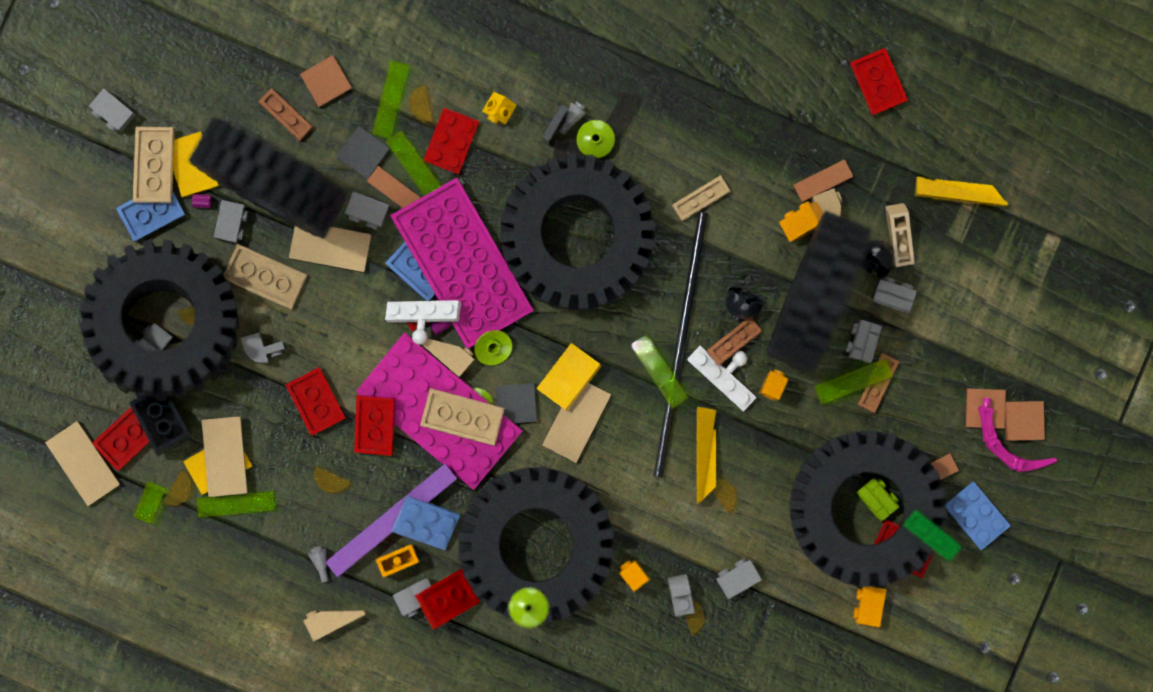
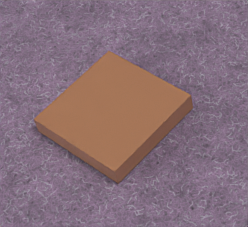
(326, 81)
(975, 398)
(1024, 420)

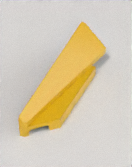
(959, 192)
(705, 453)

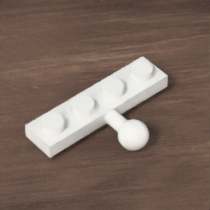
(422, 312)
(722, 377)

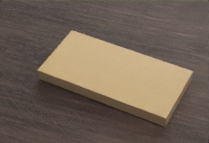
(153, 165)
(339, 248)
(264, 276)
(462, 416)
(575, 426)
(224, 456)
(82, 463)

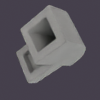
(257, 351)
(680, 595)

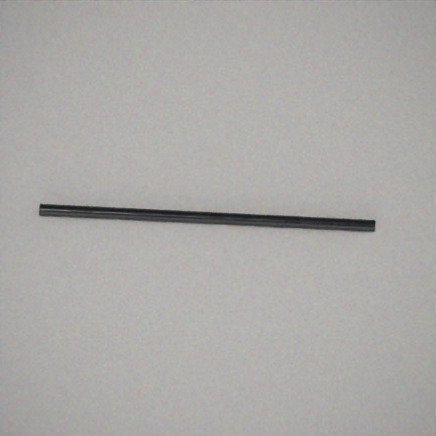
(681, 338)

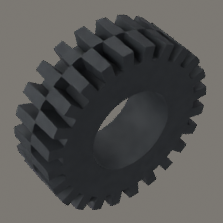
(268, 177)
(577, 180)
(151, 271)
(818, 292)
(547, 490)
(813, 498)

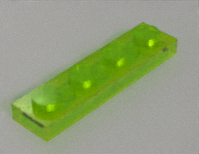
(390, 99)
(412, 163)
(659, 371)
(853, 381)
(235, 504)

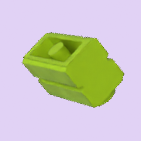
(878, 499)

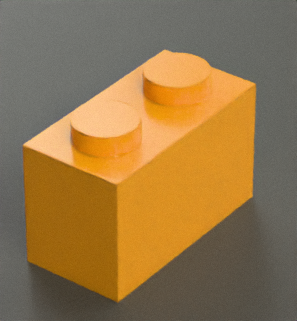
(801, 222)
(773, 385)
(397, 560)
(633, 575)
(869, 606)

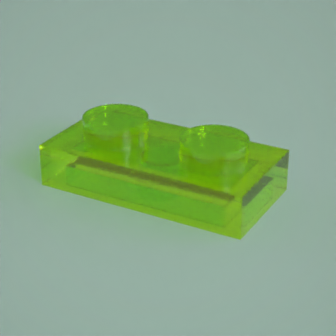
(149, 502)

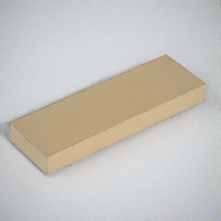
(701, 198)

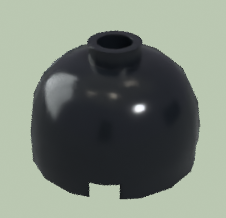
(878, 258)
(742, 304)

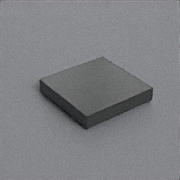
(555, 125)
(363, 152)
(518, 402)

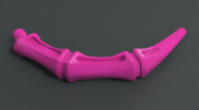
(994, 444)

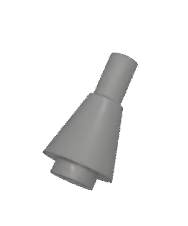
(574, 114)
(318, 557)

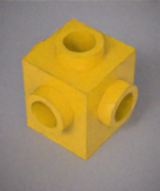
(499, 108)

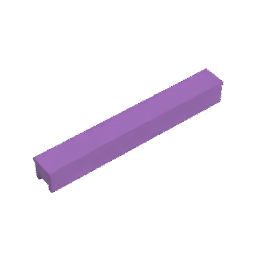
(383, 525)

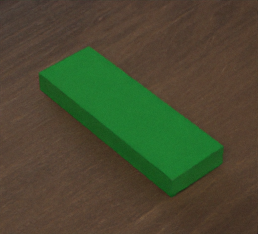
(932, 535)

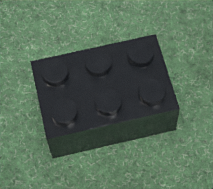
(160, 423)

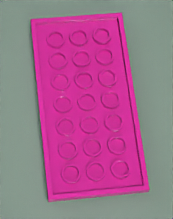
(461, 261)
(408, 375)

